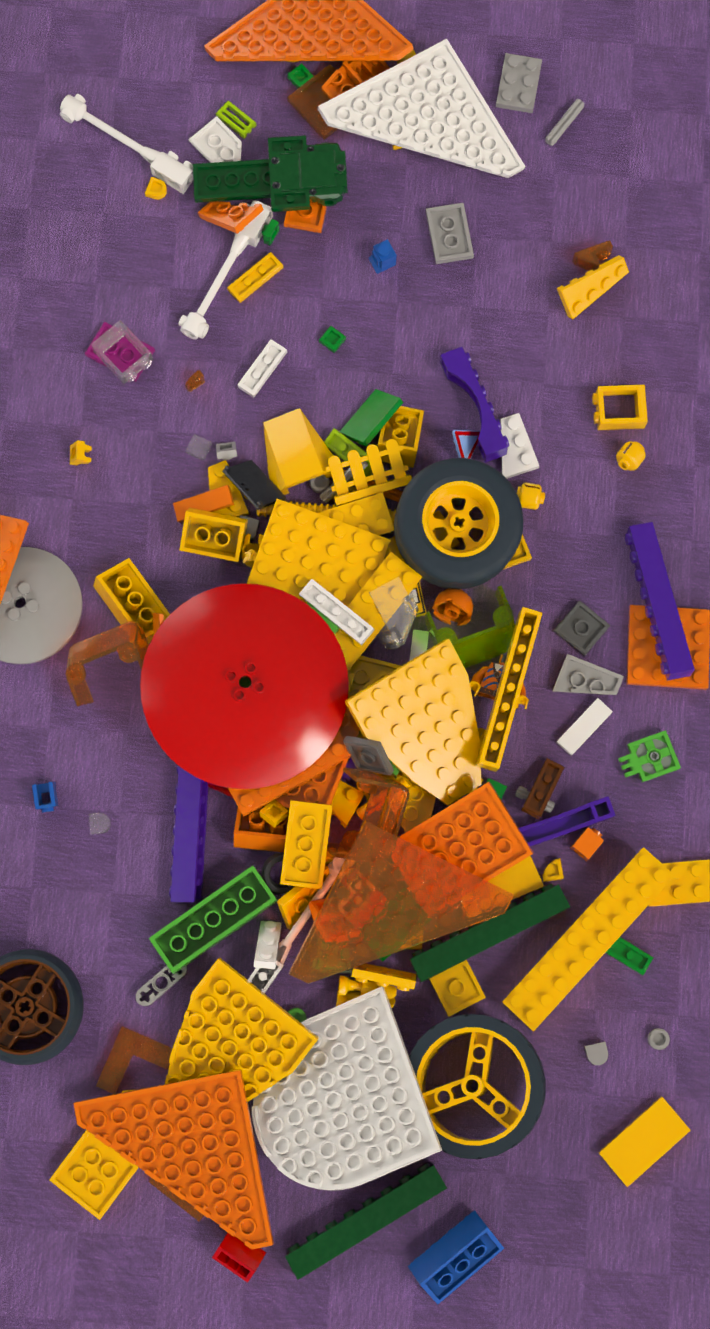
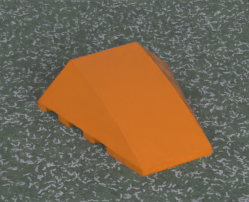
(350, 75)

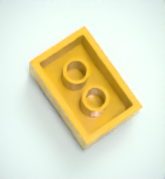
(213, 534)

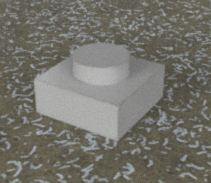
(226, 450)

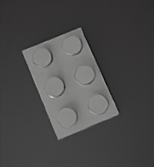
(518, 83)
(449, 233)

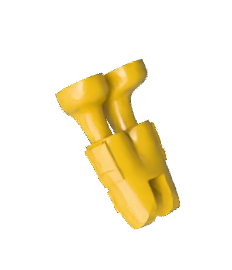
(347, 990)

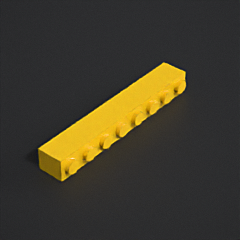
(509, 689)

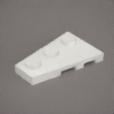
(520, 454)

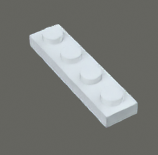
(336, 612)

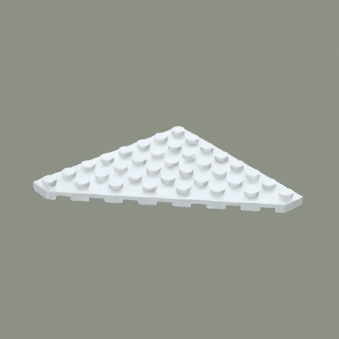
(429, 109)

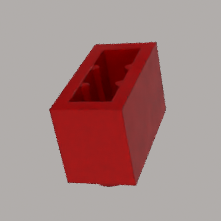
(238, 1257)

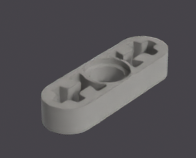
(153, 997)

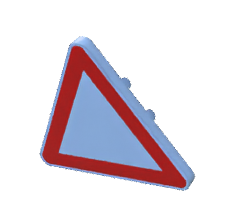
(465, 442)

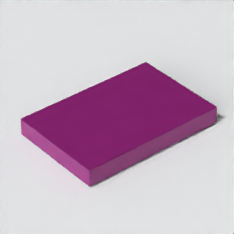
(122, 353)

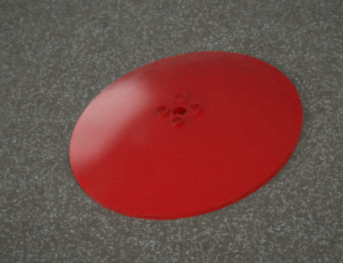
(236, 732)

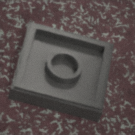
(581, 628)
(368, 755)

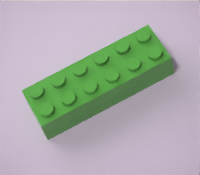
(213, 919)

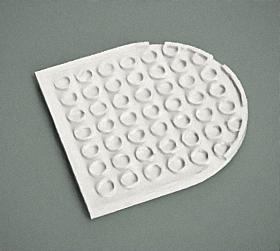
(349, 1103)

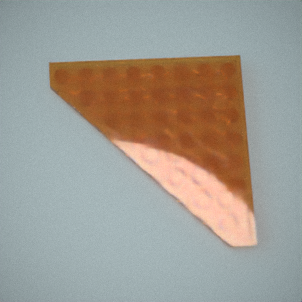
(390, 901)

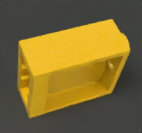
(620, 423)

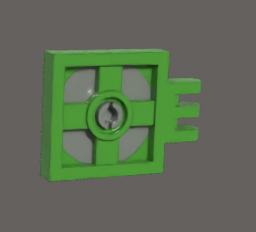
(650, 757)

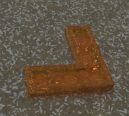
(126, 1045)

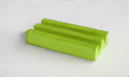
(247, 129)

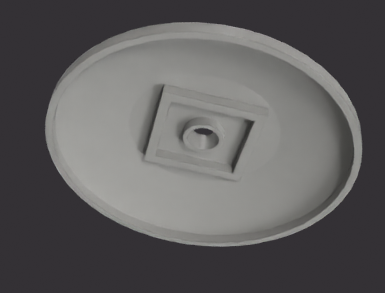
(50, 609)

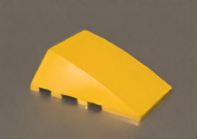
(294, 451)

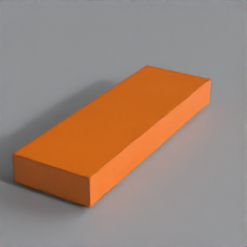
(207, 501)

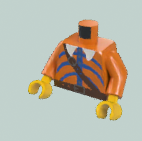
(487, 679)

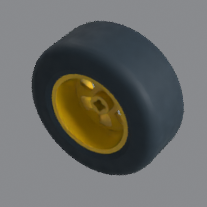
(481, 488)

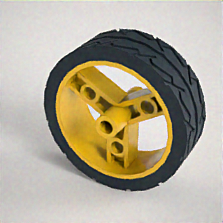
(517, 1121)

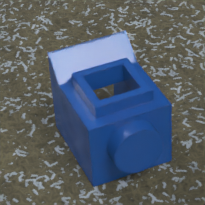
(383, 256)
(38, 789)

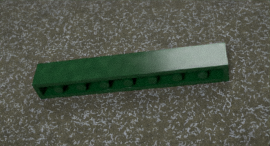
(489, 933)
(365, 1221)

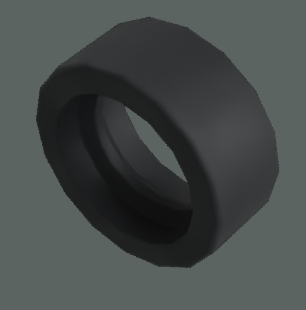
(281, 889)

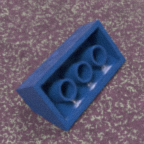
(455, 1257)

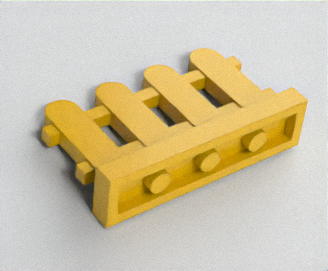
(359, 479)

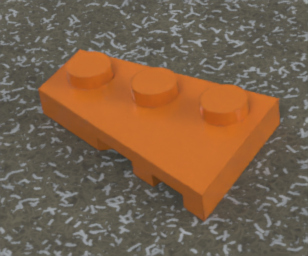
(230, 216)

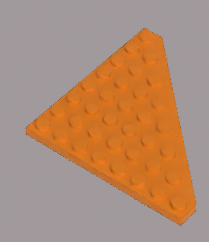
(310, 33)
(195, 1143)

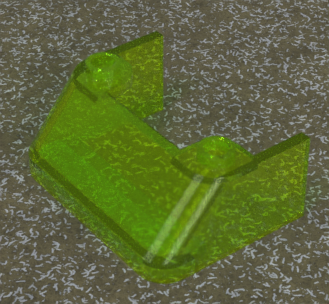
(483, 644)

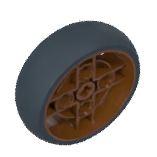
(30, 1026)

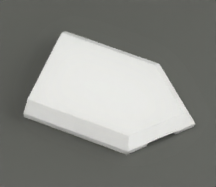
(217, 142)

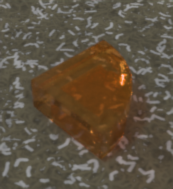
(195, 381)

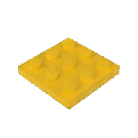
(93, 1174)

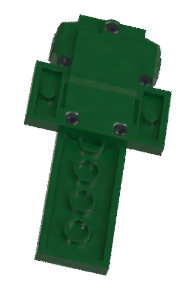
(289, 176)

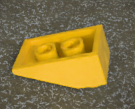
(405, 429)

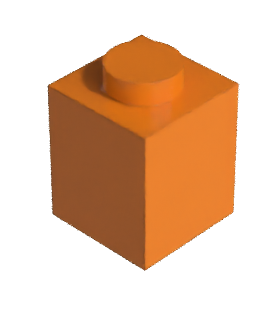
(587, 843)

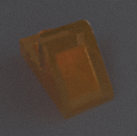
(589, 257)

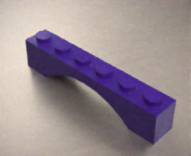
(459, 371)
(568, 821)

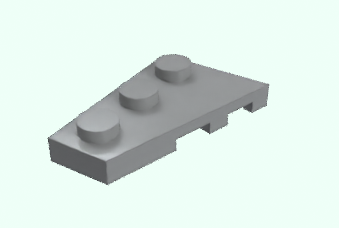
(586, 678)

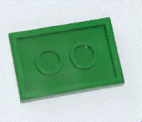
(371, 417)

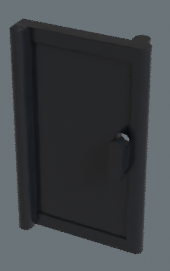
(254, 484)

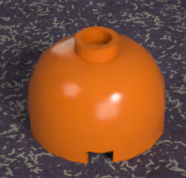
(453, 606)

